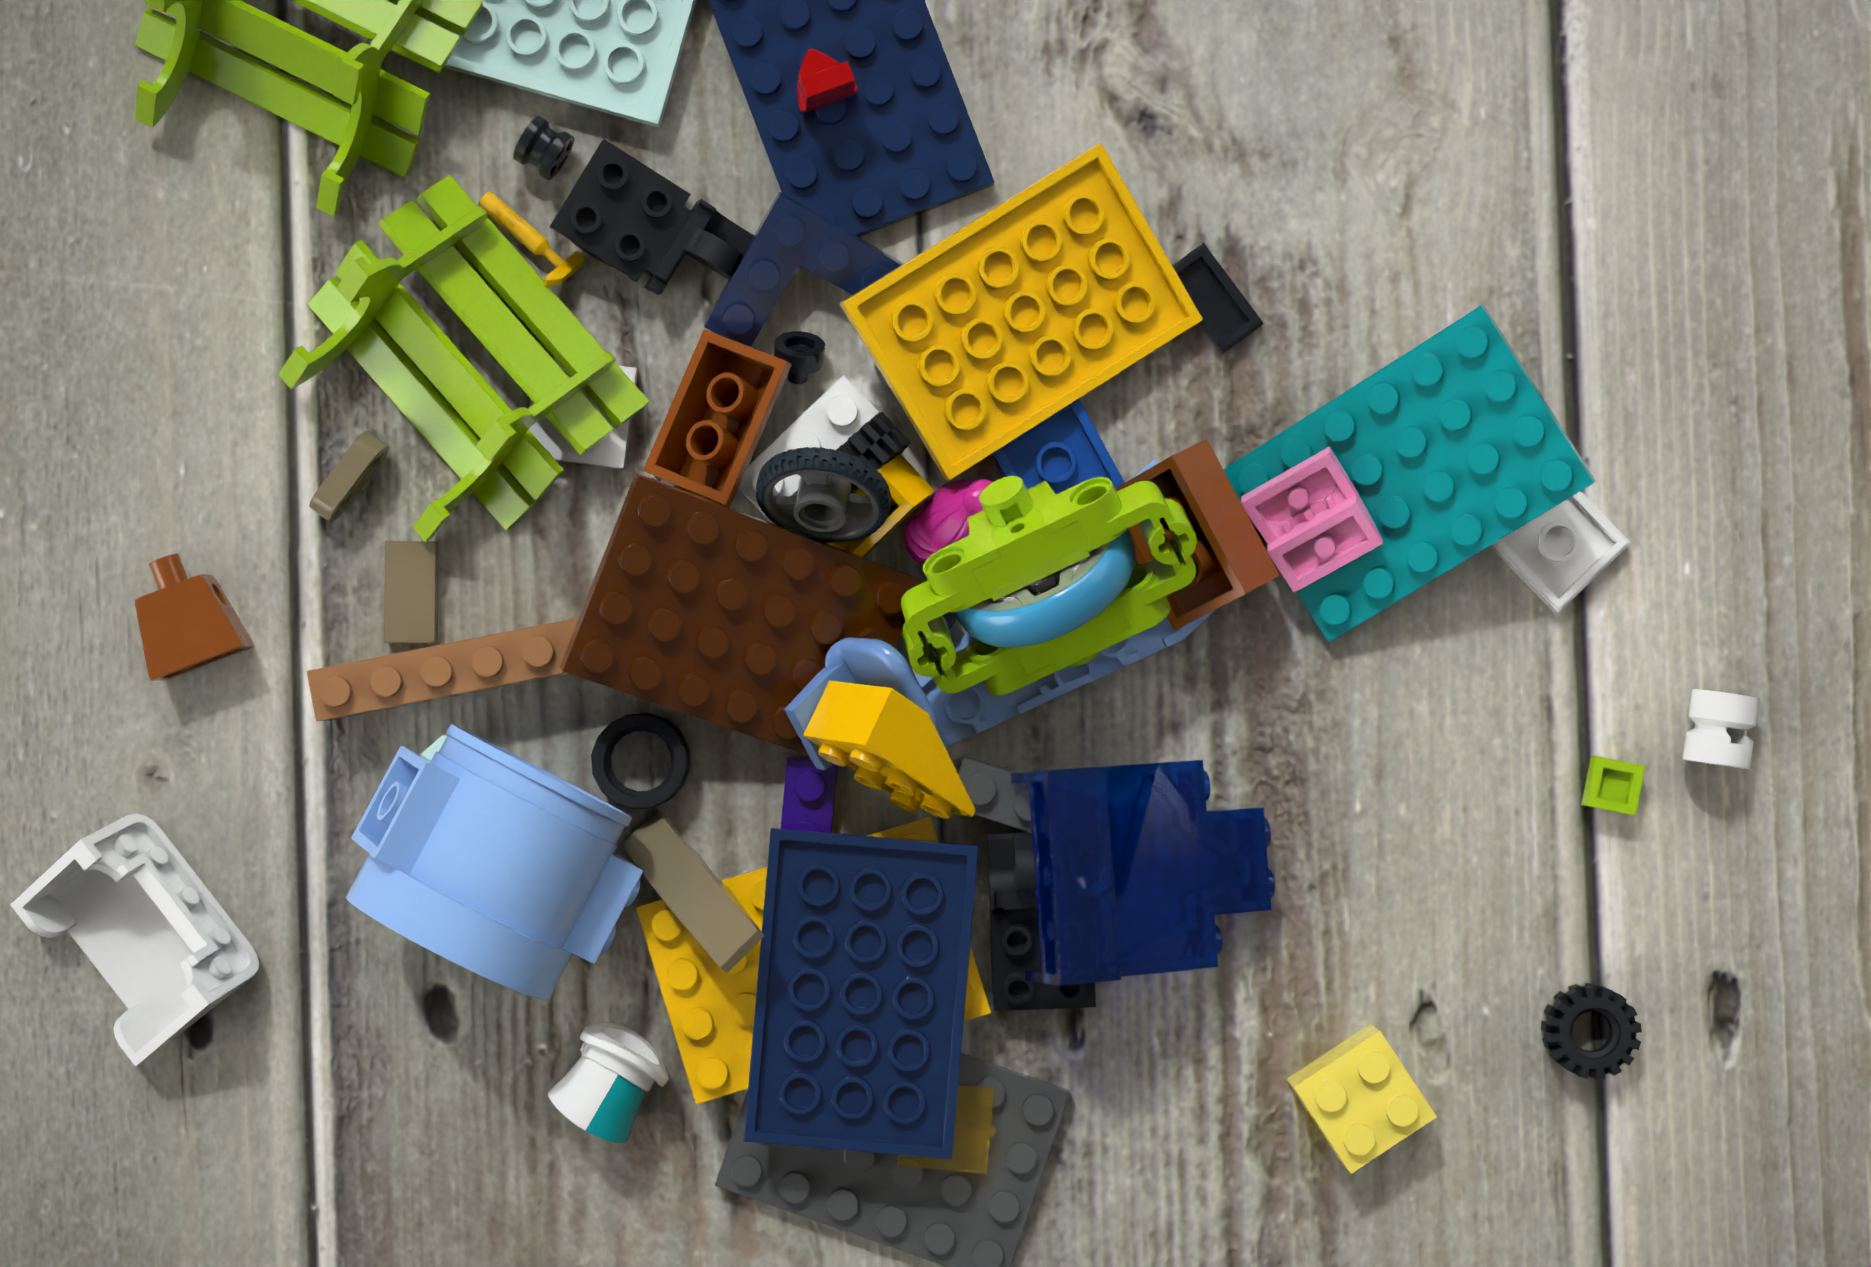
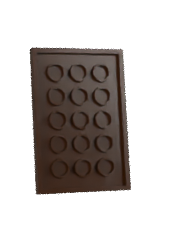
(724, 611)

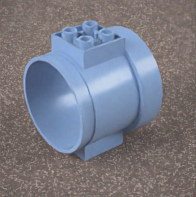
(493, 863)

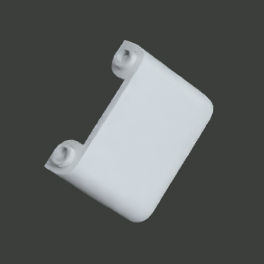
(143, 928)

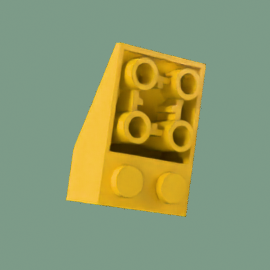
(889, 747)

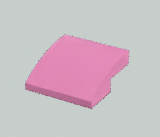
(1312, 519)

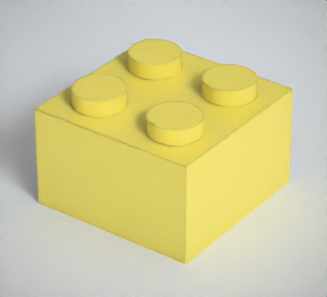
(1361, 1098)

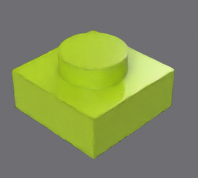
(1613, 785)

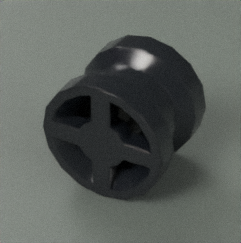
(543, 148)

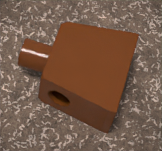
(186, 622)

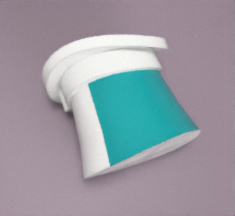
(608, 1081)

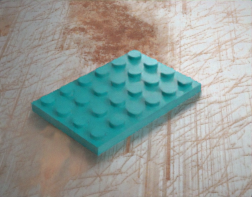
(1444, 456)

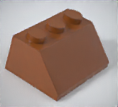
(717, 418)
(1228, 549)

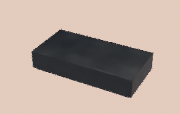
(1223, 307)

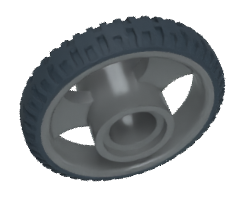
(824, 494)

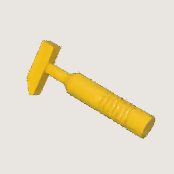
(531, 239)

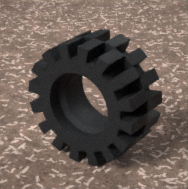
(876, 443)
(1621, 1031)

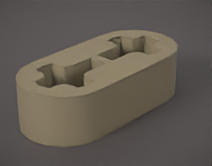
(349, 476)

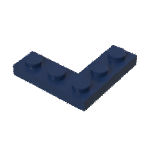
(785, 239)

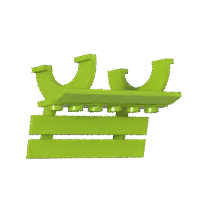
(347, 75)
(502, 431)

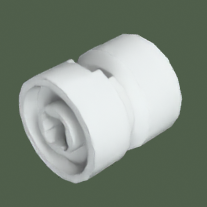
(1720, 728)

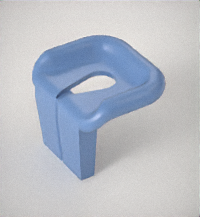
(855, 662)

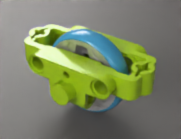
(1045, 582)

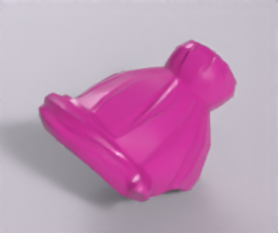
(943, 518)

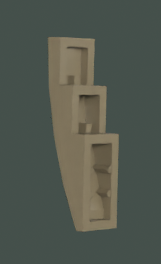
(693, 891)

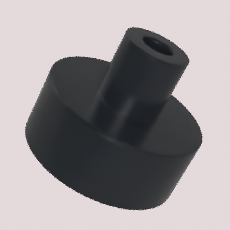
(803, 351)

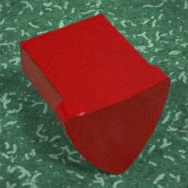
(823, 81)

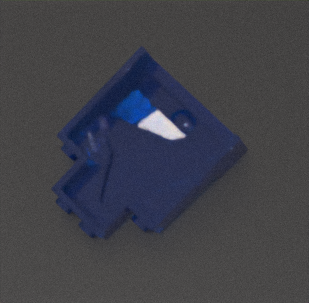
(1138, 870)

